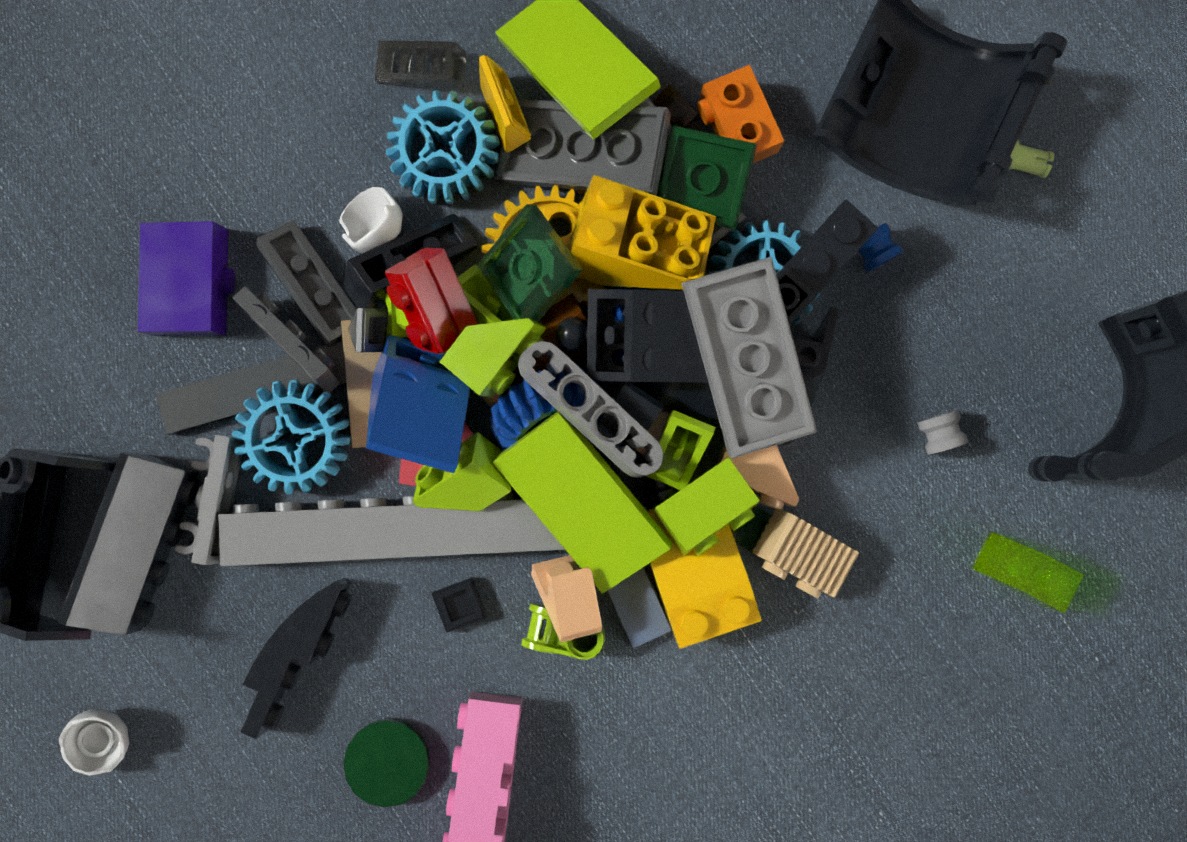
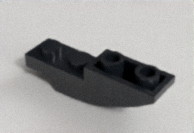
(822, 257)
(297, 639)

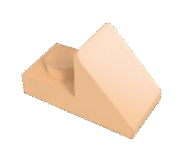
(568, 597)

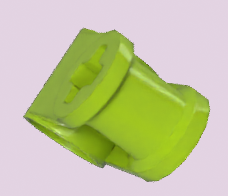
(550, 642)

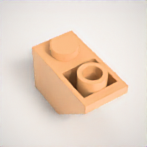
(766, 475)

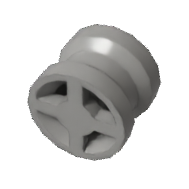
(943, 432)

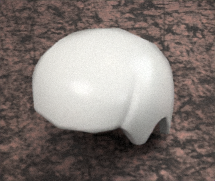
(371, 220)
(94, 742)

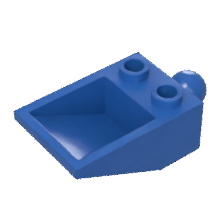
(416, 406)

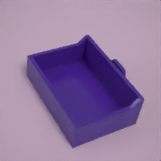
(183, 278)

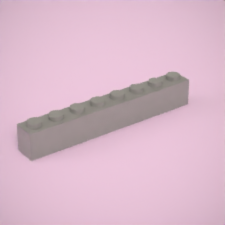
(376, 532)

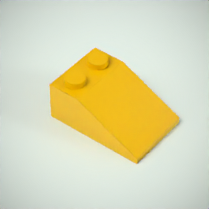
(706, 591)

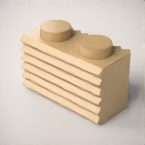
(806, 553)

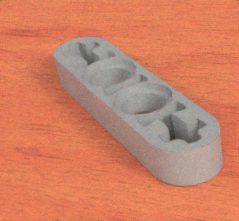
(595, 404)

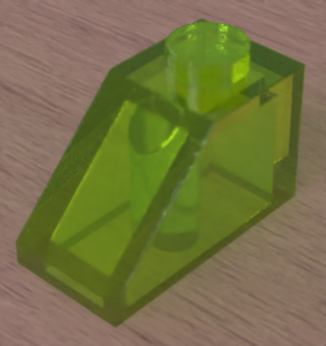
(1027, 572)

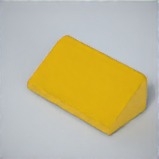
(503, 104)

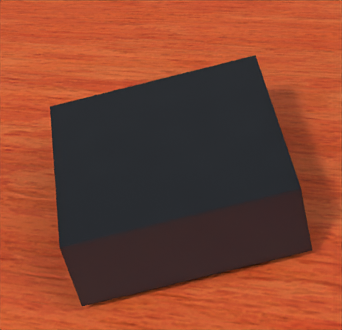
(459, 604)

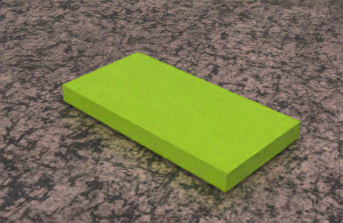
(578, 62)
(582, 501)

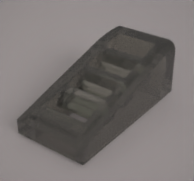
(446, 71)

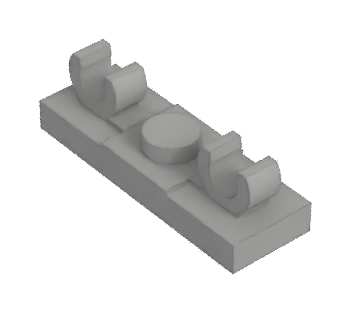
(212, 498)

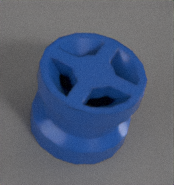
(879, 249)

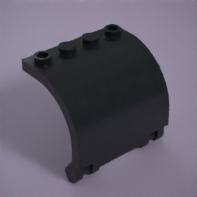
(934, 105)
(1153, 409)

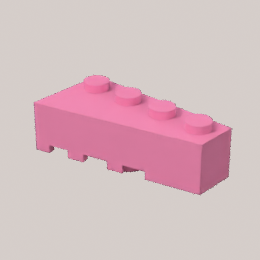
(484, 768)

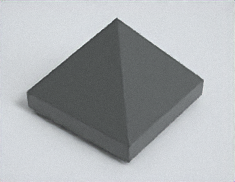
(369, 329)

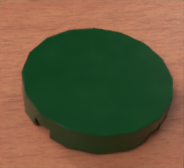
(386, 762)

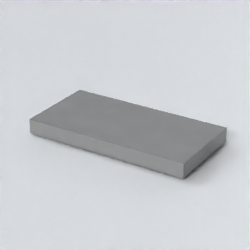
(749, 357)

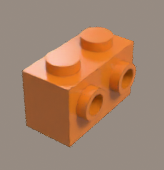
(740, 111)

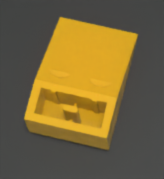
(638, 238)

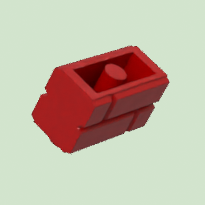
(430, 299)

